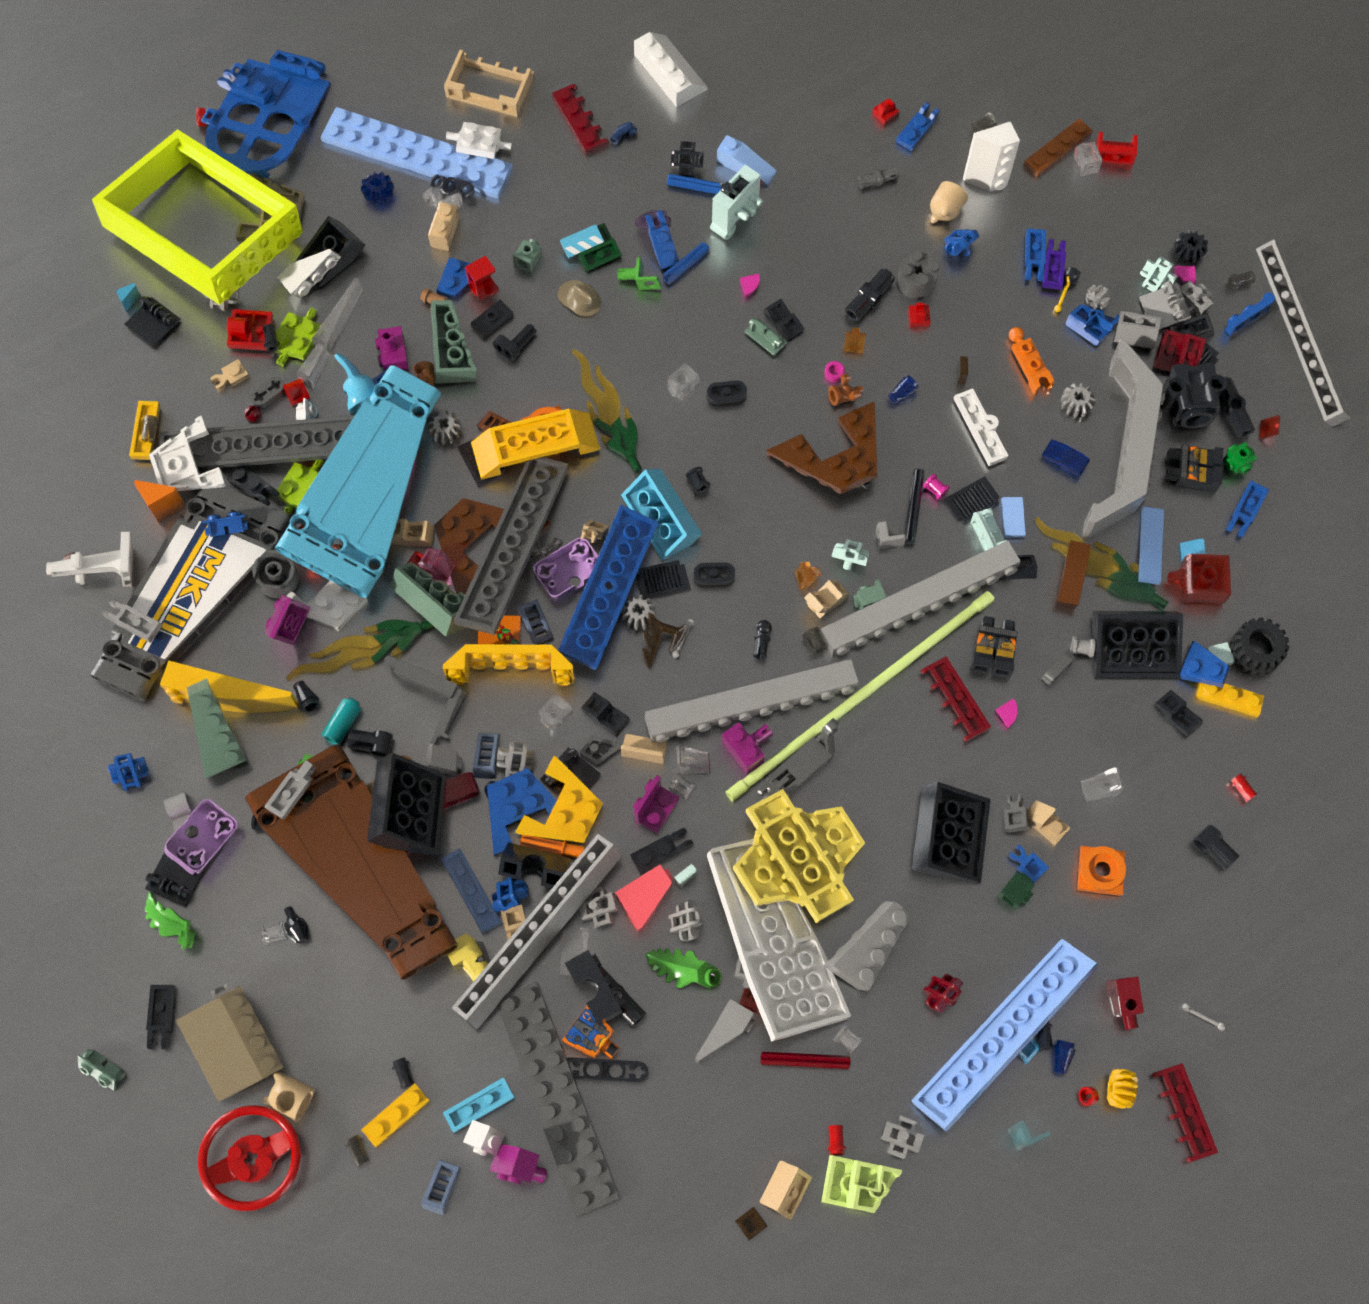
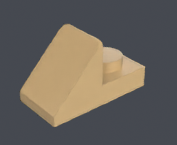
(1046, 822)

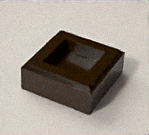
(962, 369)
(751, 1223)

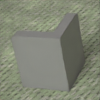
(889, 536)

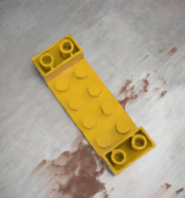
(533, 439)
(507, 655)

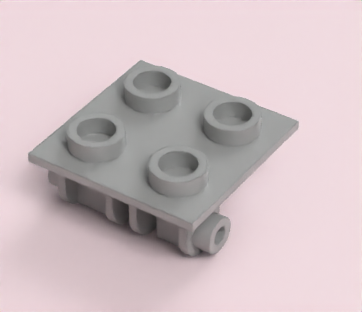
(1166, 304)

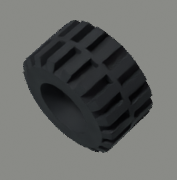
(1268, 634)

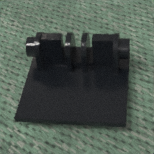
(152, 321)
(578, 766)
(172, 880)

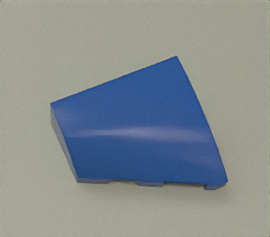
(1091, 323)

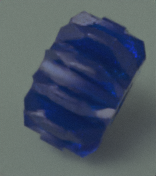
(377, 187)

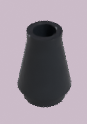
(306, 697)

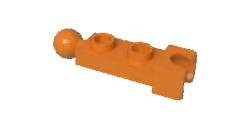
(1030, 361)

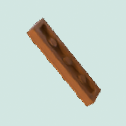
(1058, 147)

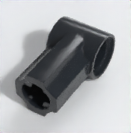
(375, 742)
(1212, 843)

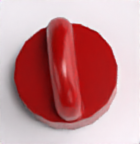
(200, 111)

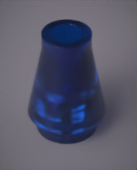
(905, 388)
(1063, 1056)

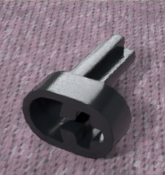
(511, 349)

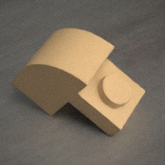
(827, 598)

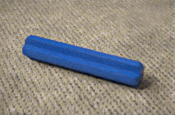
(693, 183)
(685, 263)

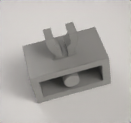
(1137, 329)

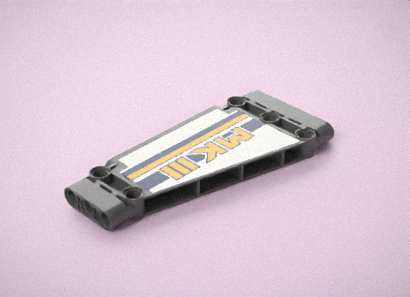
(189, 586)

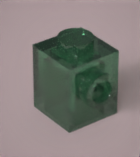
(1017, 890)

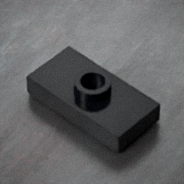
(492, 319)

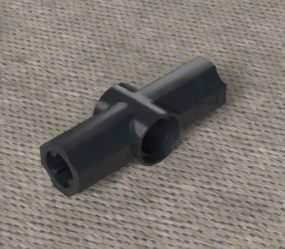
(869, 294)
(1238, 417)
(631, 1010)

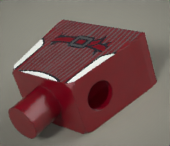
(1124, 991)

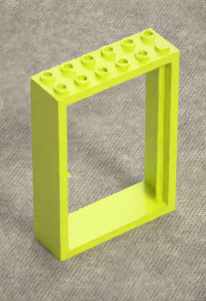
(157, 168)

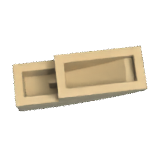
(413, 534)

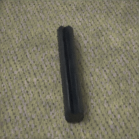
(914, 506)

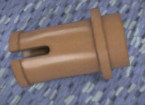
(428, 296)

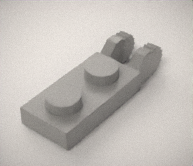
(133, 621)

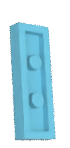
(478, 1105)

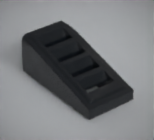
(1197, 321)

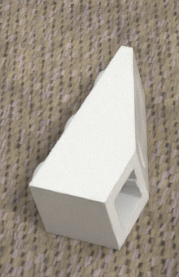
(305, 273)

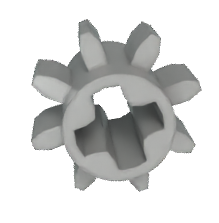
(1097, 297)

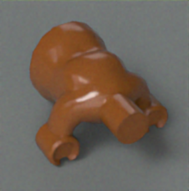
(425, 372)
(845, 392)

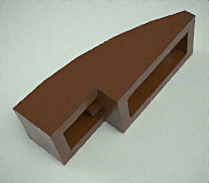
(1073, 573)

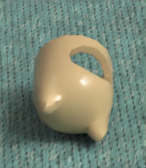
(947, 202)
(289, 1096)

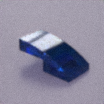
(1066, 456)

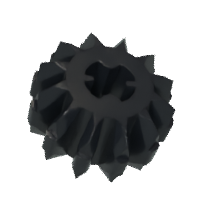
(1190, 246)

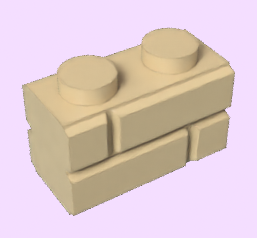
(443, 226)

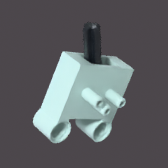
(736, 200)

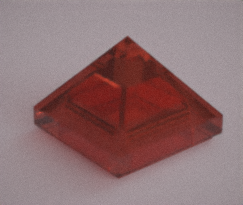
(1270, 427)

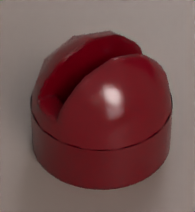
(255, 414)

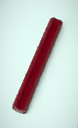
(805, 1060)

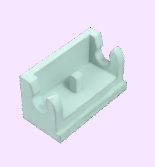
(987, 529)

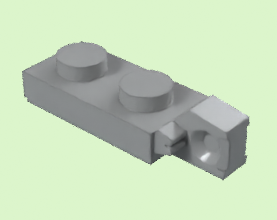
(290, 790)

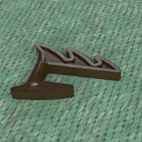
(656, 628)

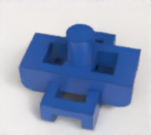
(960, 241)
(130, 770)
(510, 897)

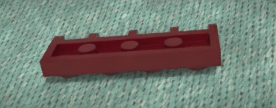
(578, 119)
(958, 697)
(1187, 1111)

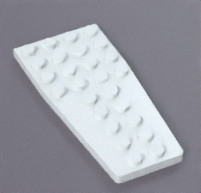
(777, 954)

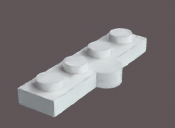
(981, 426)

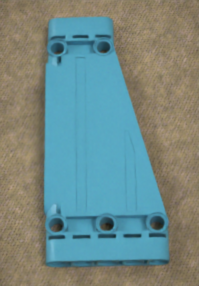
(362, 486)

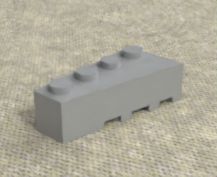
(870, 946)

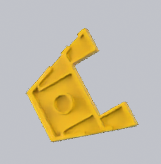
(572, 812)

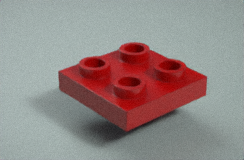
(246, 329)

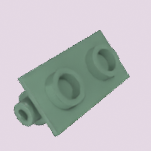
(765, 336)
(92, 1063)

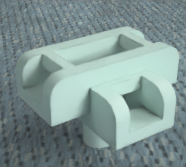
(1157, 274)
(850, 554)

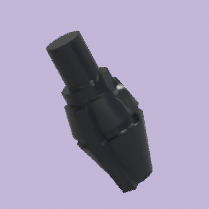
(295, 926)

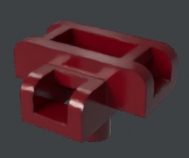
(945, 994)

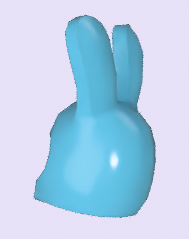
(357, 386)

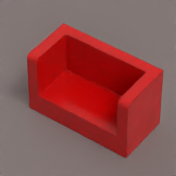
(1117, 151)
(480, 278)

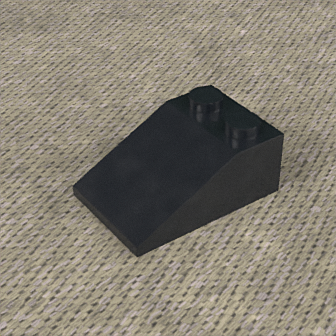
(338, 238)

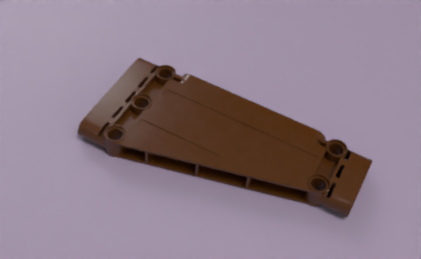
(364, 879)

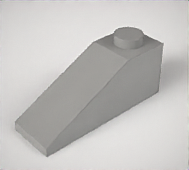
(728, 1028)

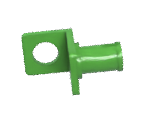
(637, 275)

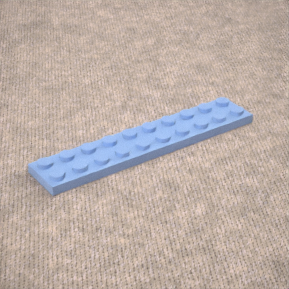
(414, 151)
(1004, 1034)

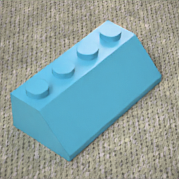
(655, 498)

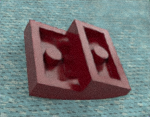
(1178, 349)

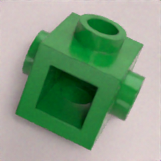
(1239, 459)

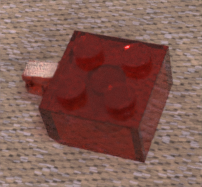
(1203, 578)

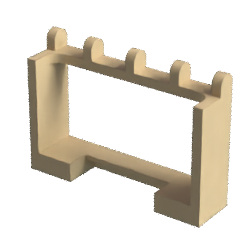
(504, 104)

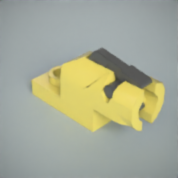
(471, 955)

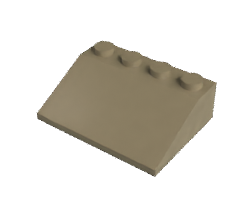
(229, 1043)

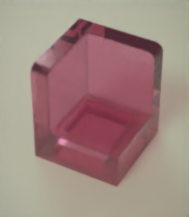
(437, 564)

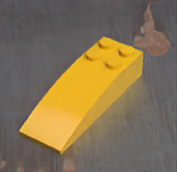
(231, 692)

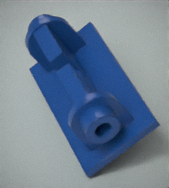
(217, 525)

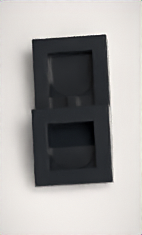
(784, 321)
(605, 714)
(1178, 714)

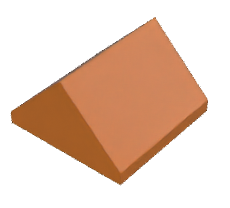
(161, 499)

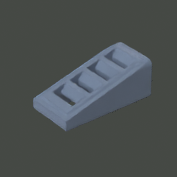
(529, 606)
(486, 769)
(433, 1206)

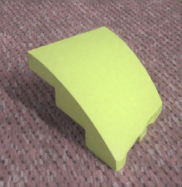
(857, 1183)

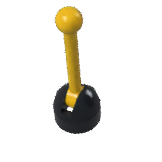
(1071, 276)

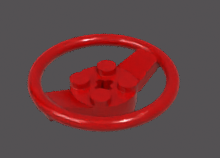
(236, 1164)

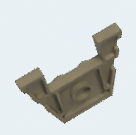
(297, 197)

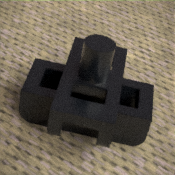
(687, 158)

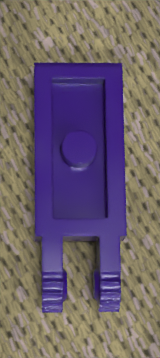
(1054, 266)

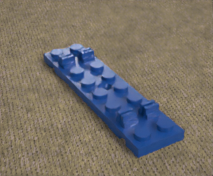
(598, 606)

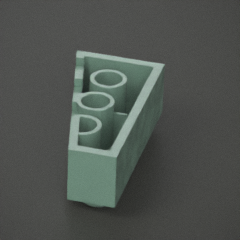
(451, 353)
(428, 597)
(214, 734)

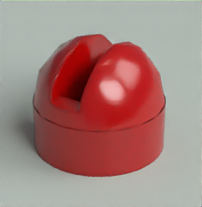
(1083, 1096)

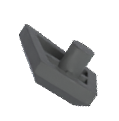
(599, 749)

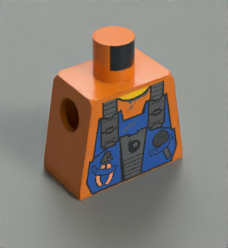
(589, 1037)

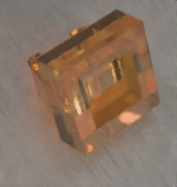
(854, 341)
(806, 575)

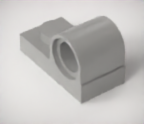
(178, 810)

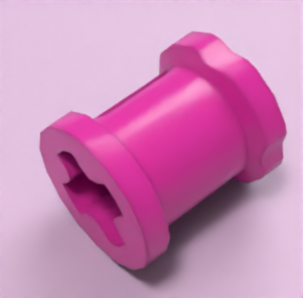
(936, 487)

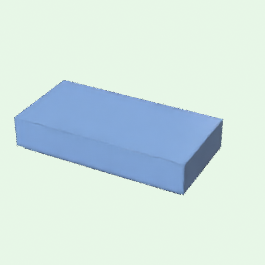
(1013, 517)

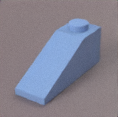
(736, 154)

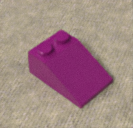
(286, 620)

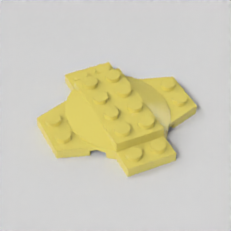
(798, 856)

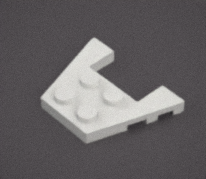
(176, 465)
(333, 605)

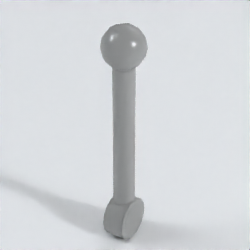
(690, 624)
(1220, 1025)

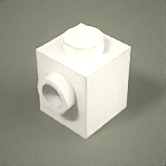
(484, 1138)

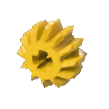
(1122, 1088)

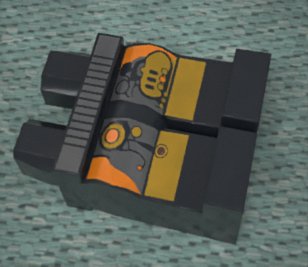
(1195, 467)
(997, 640)

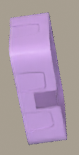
(563, 566)
(208, 842)

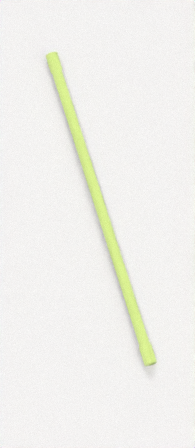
(743, 785)

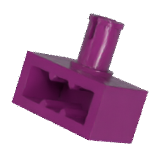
(392, 348)
(745, 746)
(517, 1165)

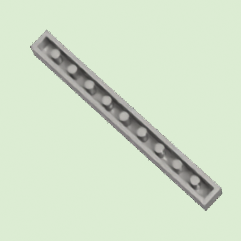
(1303, 333)
(920, 598)
(751, 700)
(537, 931)

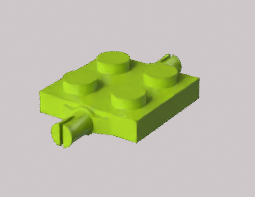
(296, 336)
(296, 484)

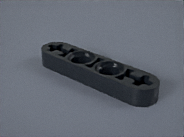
(605, 1065)

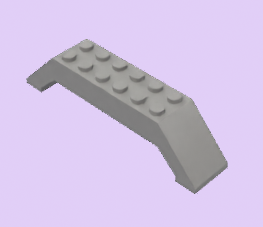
(1138, 441)

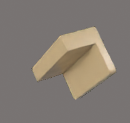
(643, 749)
(785, 1189)

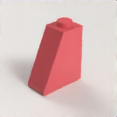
(644, 896)

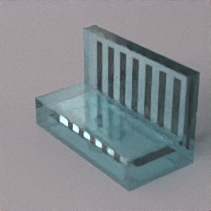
(1022, 1137)

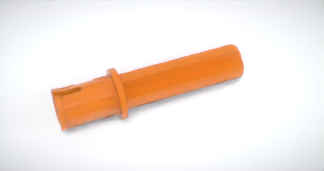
(552, 846)

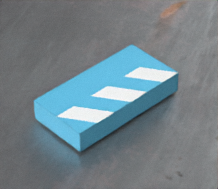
(581, 241)

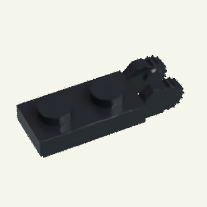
(251, 484)
(659, 851)
(160, 1014)

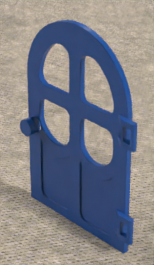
(292, 95)

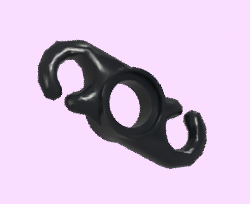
(459, 182)

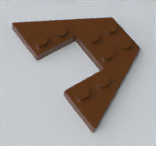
(844, 469)
(461, 530)

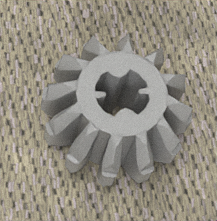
(1071, 403)
(442, 421)
(632, 617)

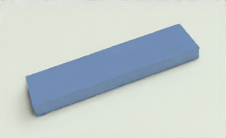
(1151, 545)
(471, 891)

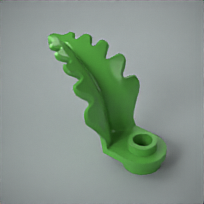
(169, 922)
(683, 968)

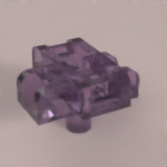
(641, 221)

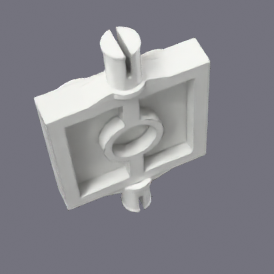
(478, 140)

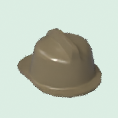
(579, 298)

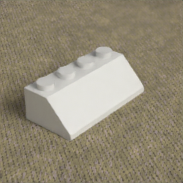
(668, 68)
(992, 157)

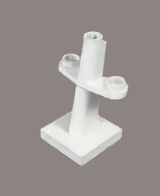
(116, 561)

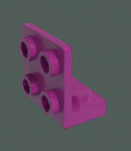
(655, 806)

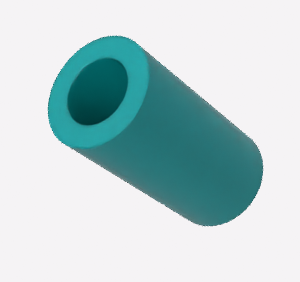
(341, 721)

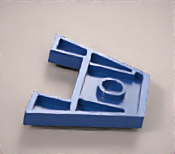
(511, 800)

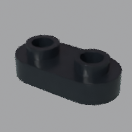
(726, 392)
(714, 573)

